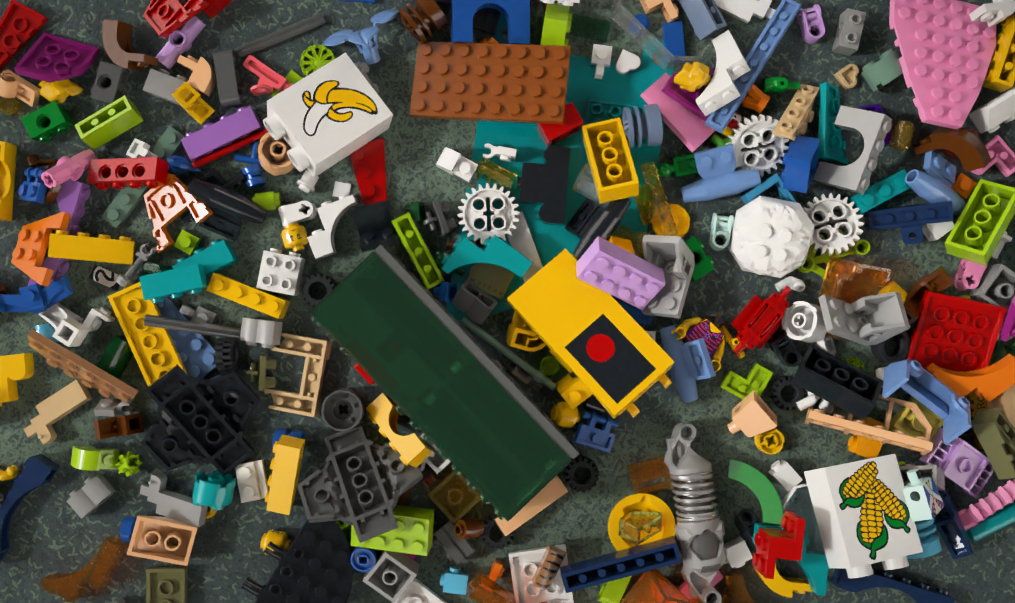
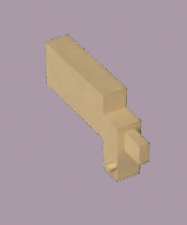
(56, 408)

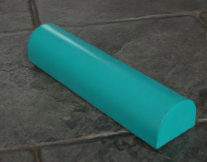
(992, 523)

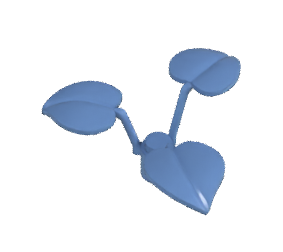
(364, 36)

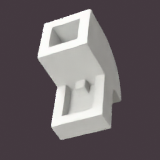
(456, 164)

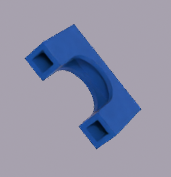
(515, 12)

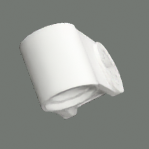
(295, 212)

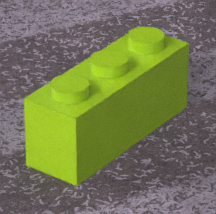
(109, 122)

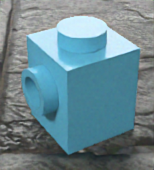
(454, 580)

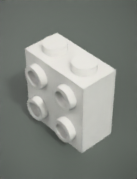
(281, 272)

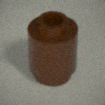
(469, 528)

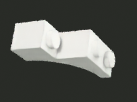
(330, 213)
(67, 325)

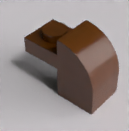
(118, 426)

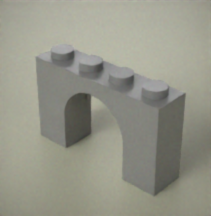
(857, 175)

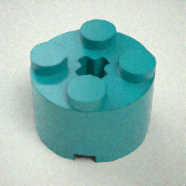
(213, 490)

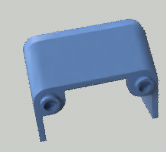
(931, 393)

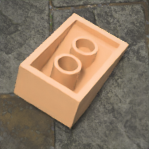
(162, 539)

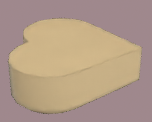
(847, 76)

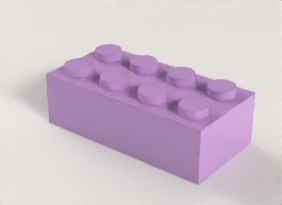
(620, 273)

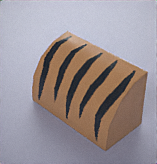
(548, 567)

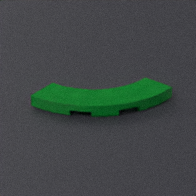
(761, 487)

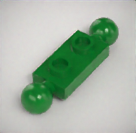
(680, 166)

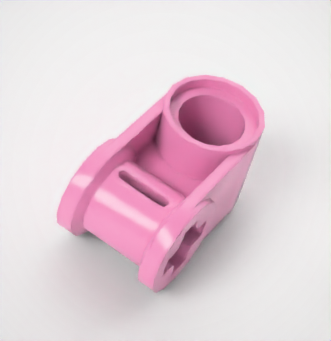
(968, 273)

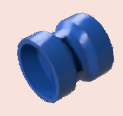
(253, 176)

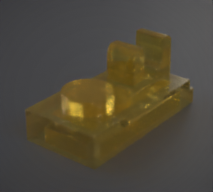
(496, 172)

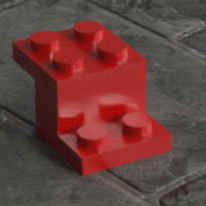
(779, 544)

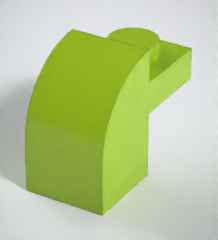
(93, 459)

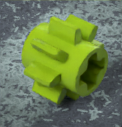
(132, 460)

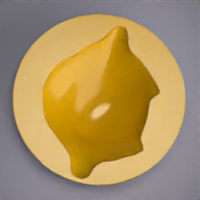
(642, 503)

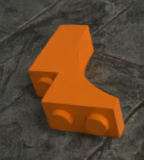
(984, 382)

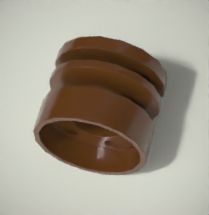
(422, 18)

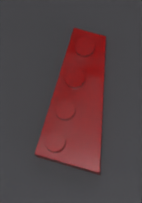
(16, 29)

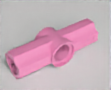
(68, 168)

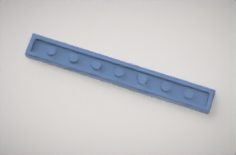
(756, 61)

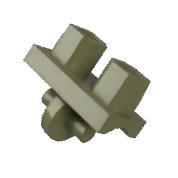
(262, 380)

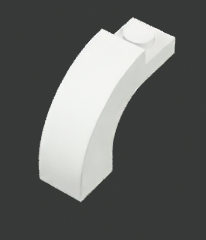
(993, 12)

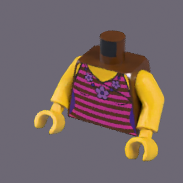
(709, 330)

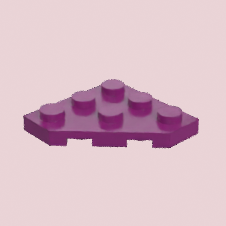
(686, 97)

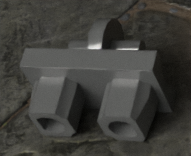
(436, 219)

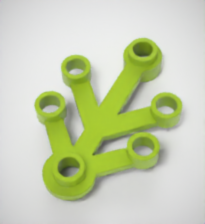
(825, 258)

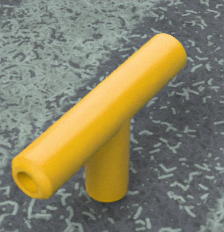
(733, 342)

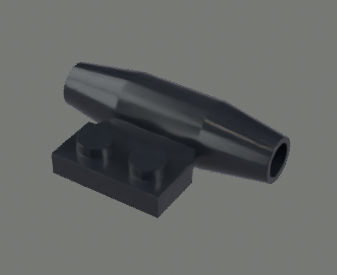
(227, 208)
(595, 221)

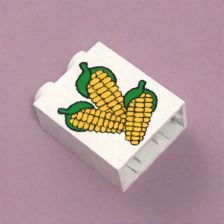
(863, 515)

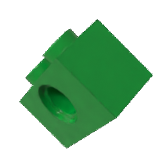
(36, 122)
(705, 262)

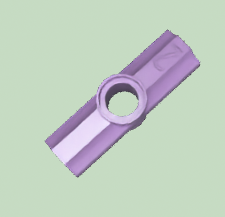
(171, 51)

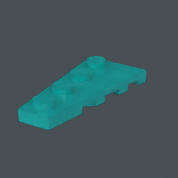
(830, 137)

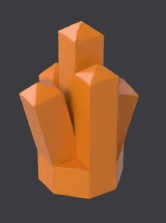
(755, 99)

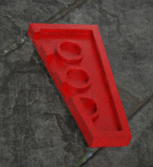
(370, 171)

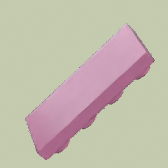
(681, 121)

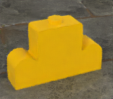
(14, 368)

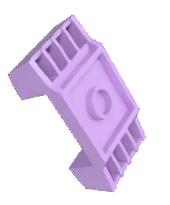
(960, 464)

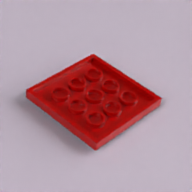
(955, 332)

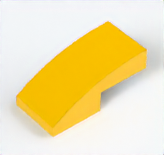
(193, 103)

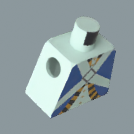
(922, 497)

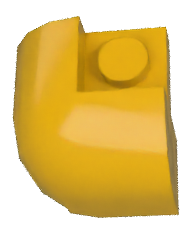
(522, 336)

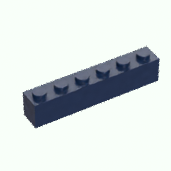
(620, 564)

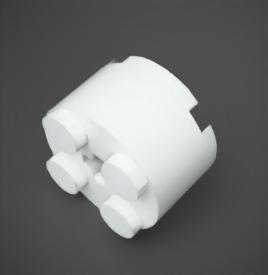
(804, 322)

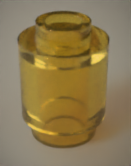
(902, 135)

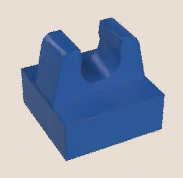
(446, 291)

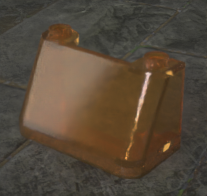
(851, 281)

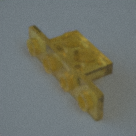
(653, 202)

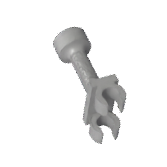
(143, 256)

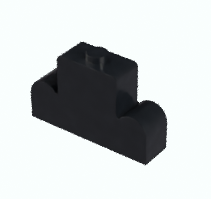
(547, 184)

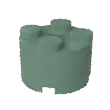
(882, 71)

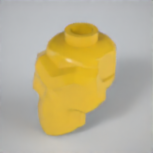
(693, 76)
(59, 90)

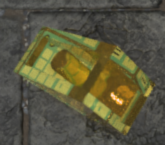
(640, 526)

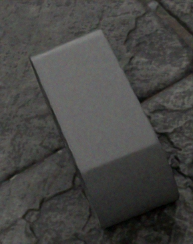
(228, 78)

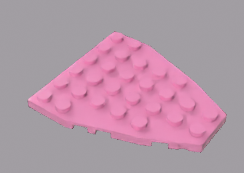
(942, 56)

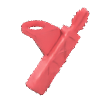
(267, 77)

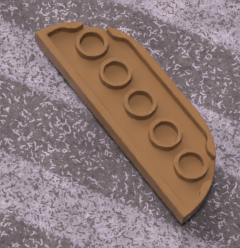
(78, 367)

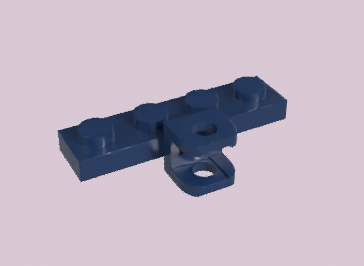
(911, 218)

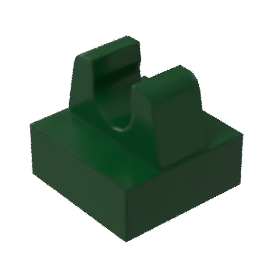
(418, 211)

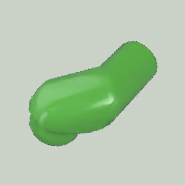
(718, 141)

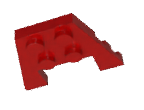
(169, 15)

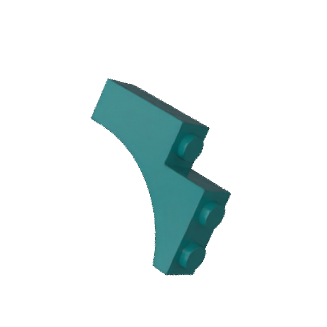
(494, 252)
(812, 562)

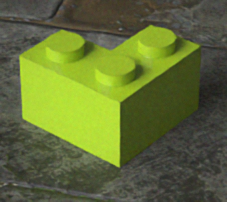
(556, 25)

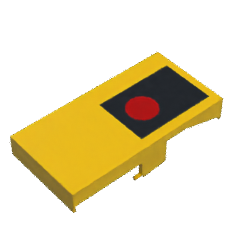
(591, 335)

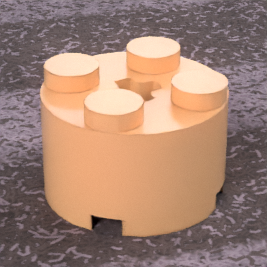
(274, 163)

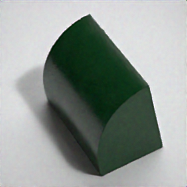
(116, 356)

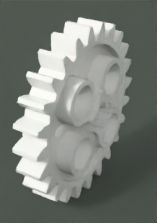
(756, 129)
(471, 215)
(835, 240)

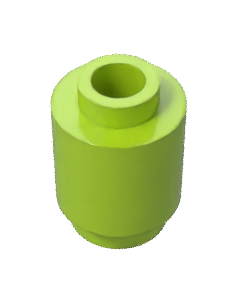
(268, 200)

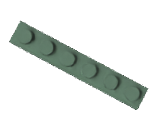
(130, 197)

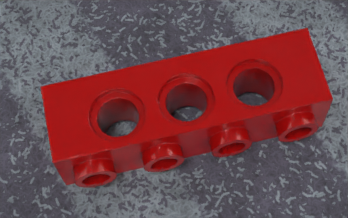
(128, 172)

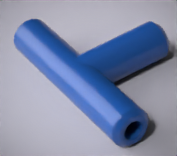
(253, 159)

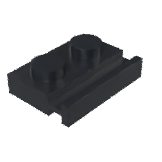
(486, 20)

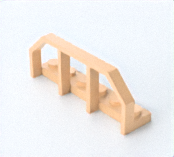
(877, 432)

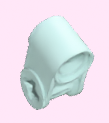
(720, 227)

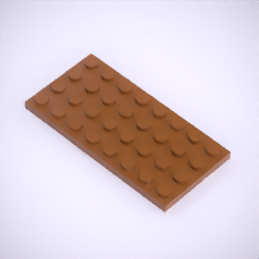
(491, 82)

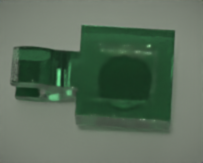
(154, 268)

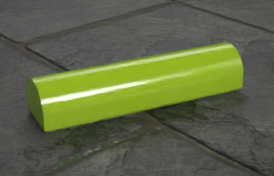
(417, 250)

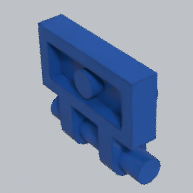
(34, 188)
(594, 437)

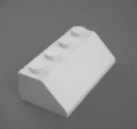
(995, 112)

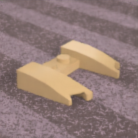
(308, 400)

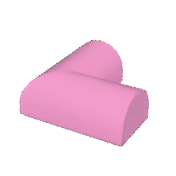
(1000, 156)

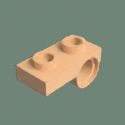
(15, 86)

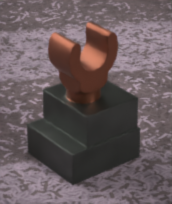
(431, 478)

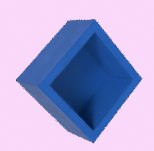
(800, 163)

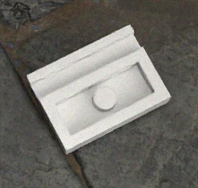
(252, 480)

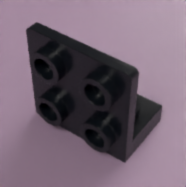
(375, 225)

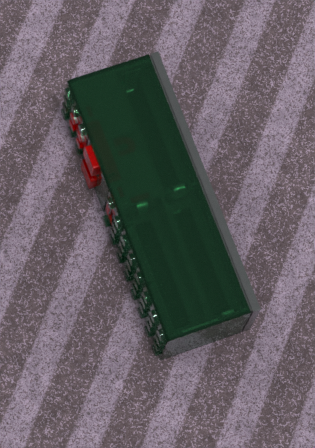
(444, 382)

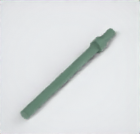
(539, 376)

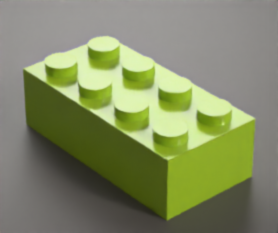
(982, 222)
(411, 537)

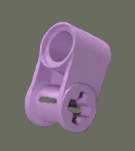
(809, 20)

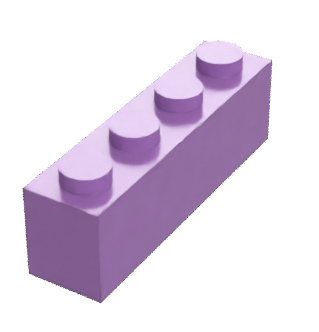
(222, 133)

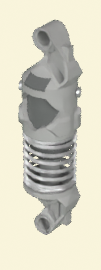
(697, 520)

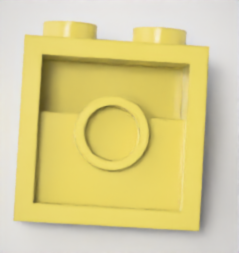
(908, 422)

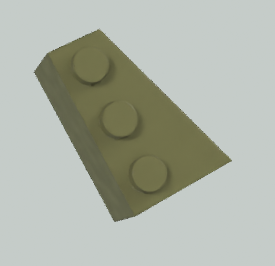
(997, 440)

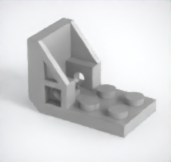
(678, 265)
(867, 319)

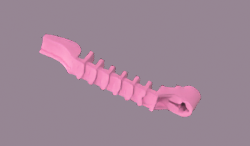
(988, 506)

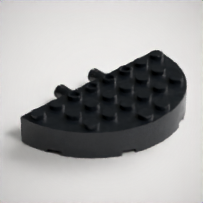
(310, 570)

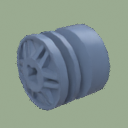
(645, 126)

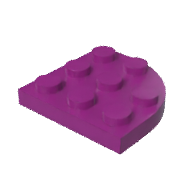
(56, 59)

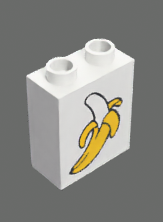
(327, 115)

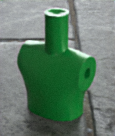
(778, 85)

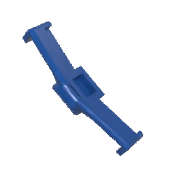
(35, 298)

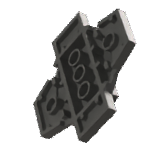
(358, 484)

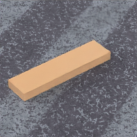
(544, 498)

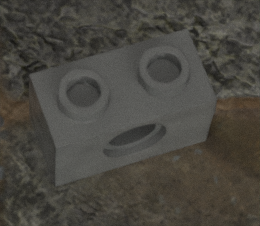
(109, 72)

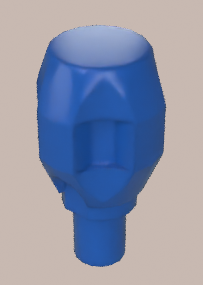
(181, 165)

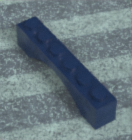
(37, 472)
(920, 593)

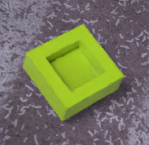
(187, 242)

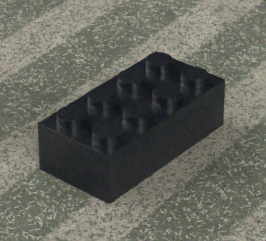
(838, 382)

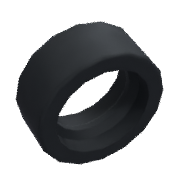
(900, 353)

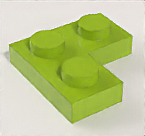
(740, 387)

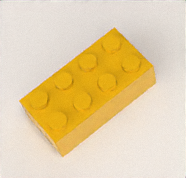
(610, 160)

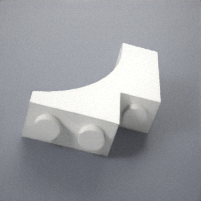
(729, 66)

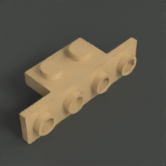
(798, 113)

